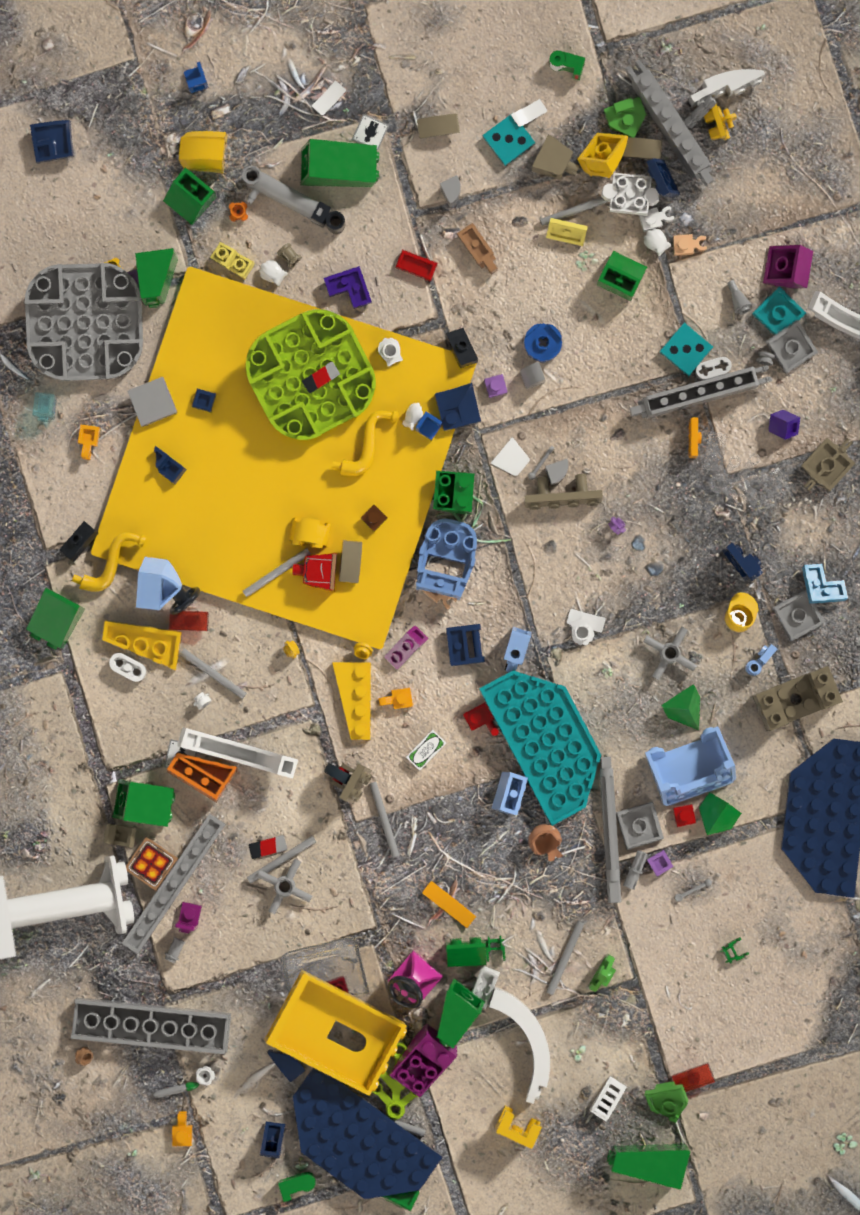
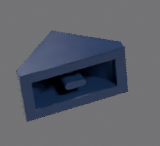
(272, 1140)

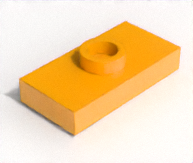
(694, 438)

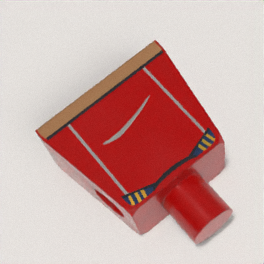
(318, 571)

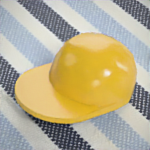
(741, 612)

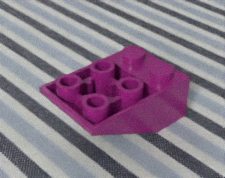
(423, 1061)

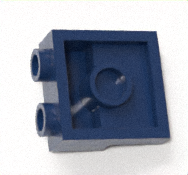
(747, 566)

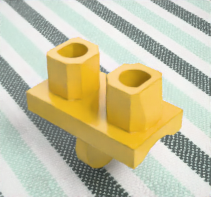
(721, 130)

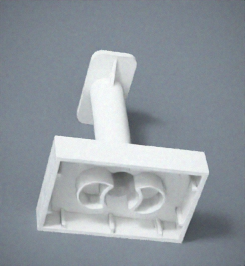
(67, 904)

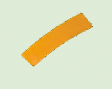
(449, 904)

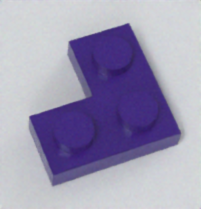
(351, 282)

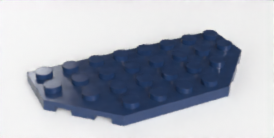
(824, 818)
(358, 1140)

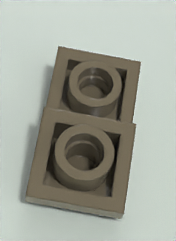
(438, 125)
(643, 148)
(350, 561)

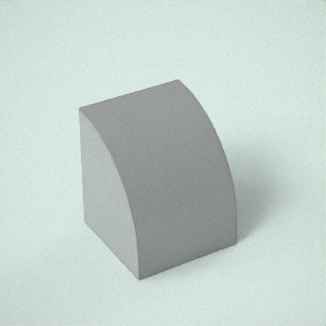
(451, 190)
(532, 375)
(557, 471)

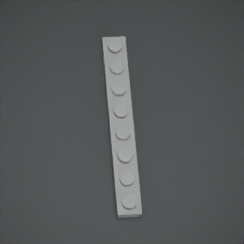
(173, 883)

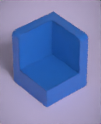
(196, 79)
(428, 426)

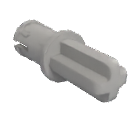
(635, 870)

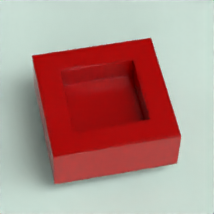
(684, 815)

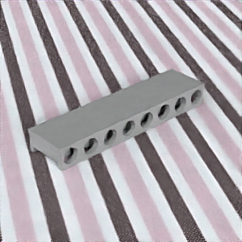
(151, 1025)

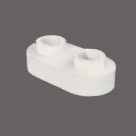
(128, 667)

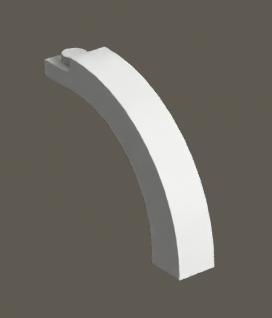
(835, 314)
(237, 752)
(527, 1021)

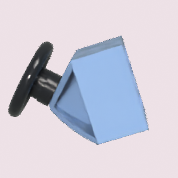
(159, 584)

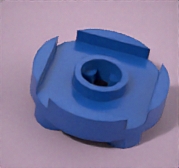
(532, 342)

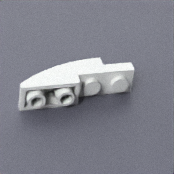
(732, 81)

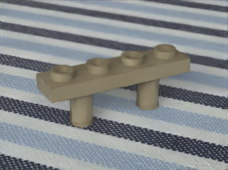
(555, 500)

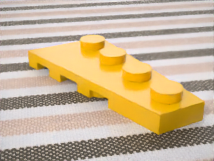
(150, 642)
(355, 694)

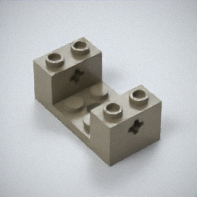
(816, 692)

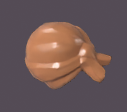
(545, 840)

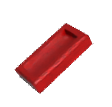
(416, 265)

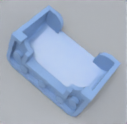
(692, 768)

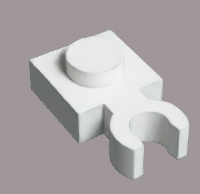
(655, 218)

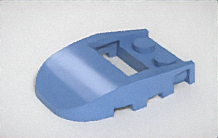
(448, 541)

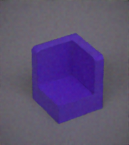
(784, 424)

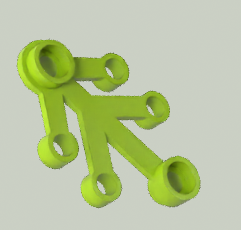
(396, 1087)

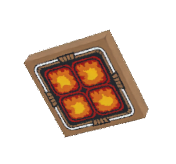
(151, 863)

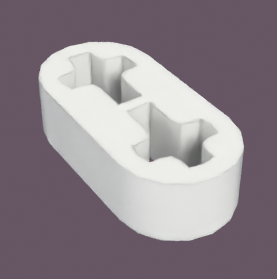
(712, 364)

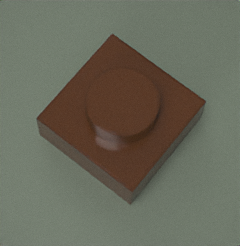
(374, 518)

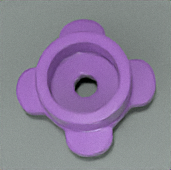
(617, 525)

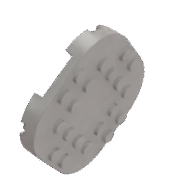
(83, 321)

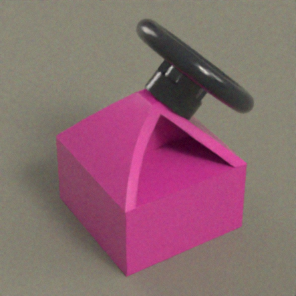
(413, 980)

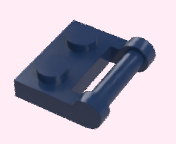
(459, 648)

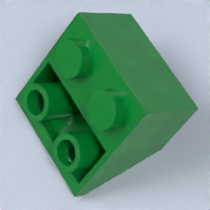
(189, 196)
(621, 276)
(454, 492)
(466, 953)

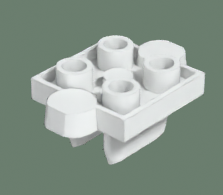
(630, 194)

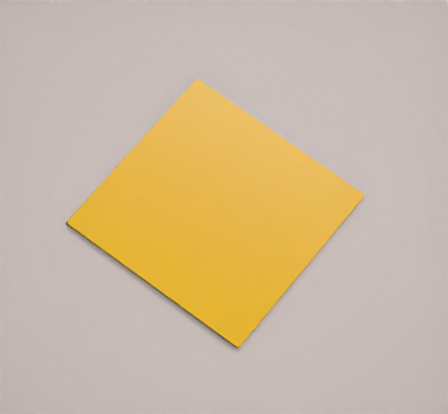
(248, 481)

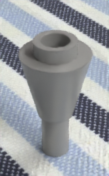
(740, 302)

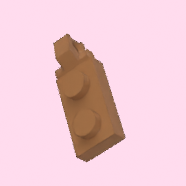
(478, 248)

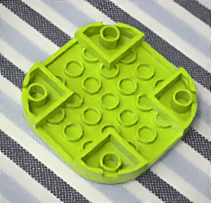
(293, 352)

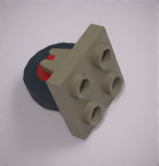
(354, 782)

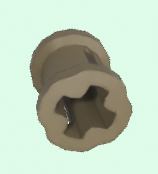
(289, 255)

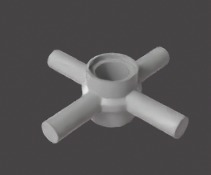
(675, 646)
(281, 894)

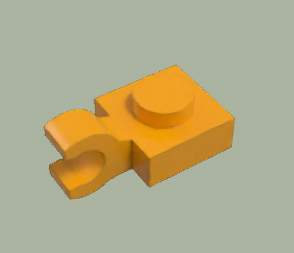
(88, 437)
(400, 699)
(182, 1132)

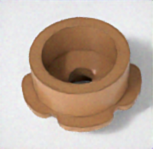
(83, 1056)

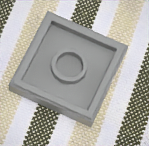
(791, 346)
(152, 401)
(798, 616)
(639, 825)

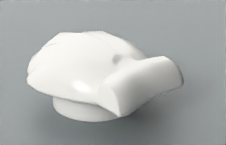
(656, 241)
(272, 272)
(390, 351)
(413, 415)
(582, 631)

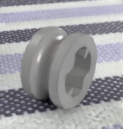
(765, 358)

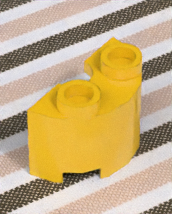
(309, 531)

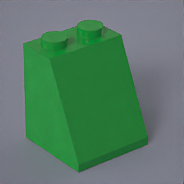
(155, 275)
(54, 619)
(143, 803)
(458, 1013)

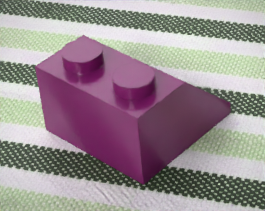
(788, 266)

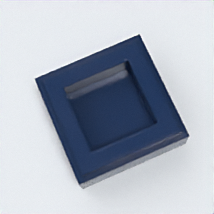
(204, 400)

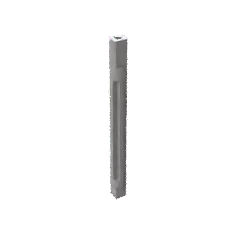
(610, 831)

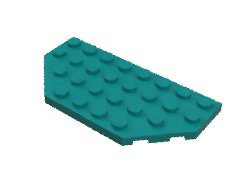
(545, 740)

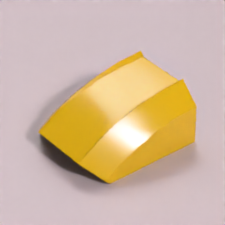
(203, 151)
(603, 154)

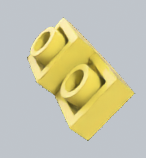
(232, 260)

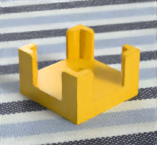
(515, 1132)

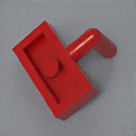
(479, 716)

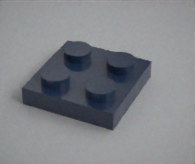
(665, 183)

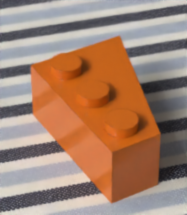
(202, 775)

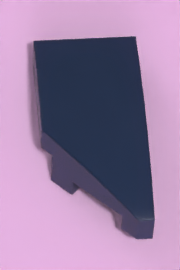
(168, 467)
(287, 1064)

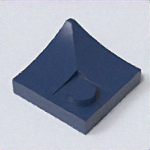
(52, 140)
(458, 407)

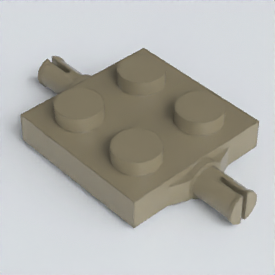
(828, 464)

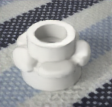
(202, 700)
(201, 1079)

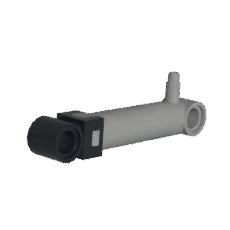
(316, 211)

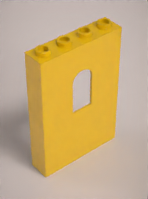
(307, 1019)

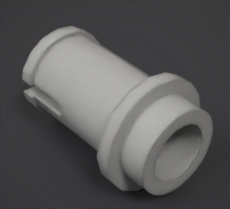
(174, 950)

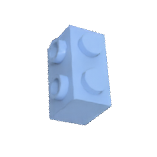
(509, 793)

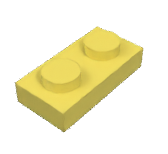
(566, 232)

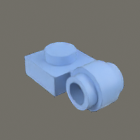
(764, 655)

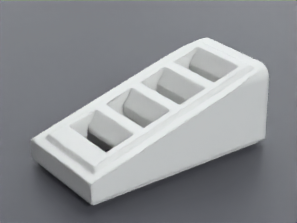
(605, 1116)

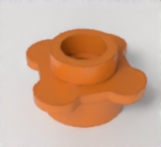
(238, 216)

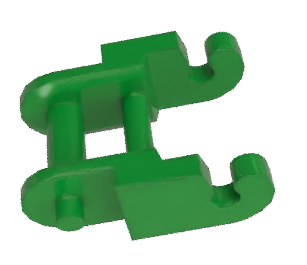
(730, 945)
(502, 947)

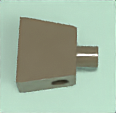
(554, 159)

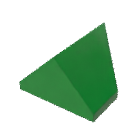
(684, 707)
(717, 814)

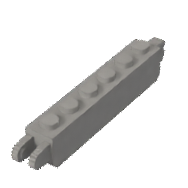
(670, 124)
(700, 392)

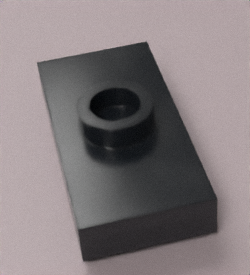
(461, 348)
(78, 541)

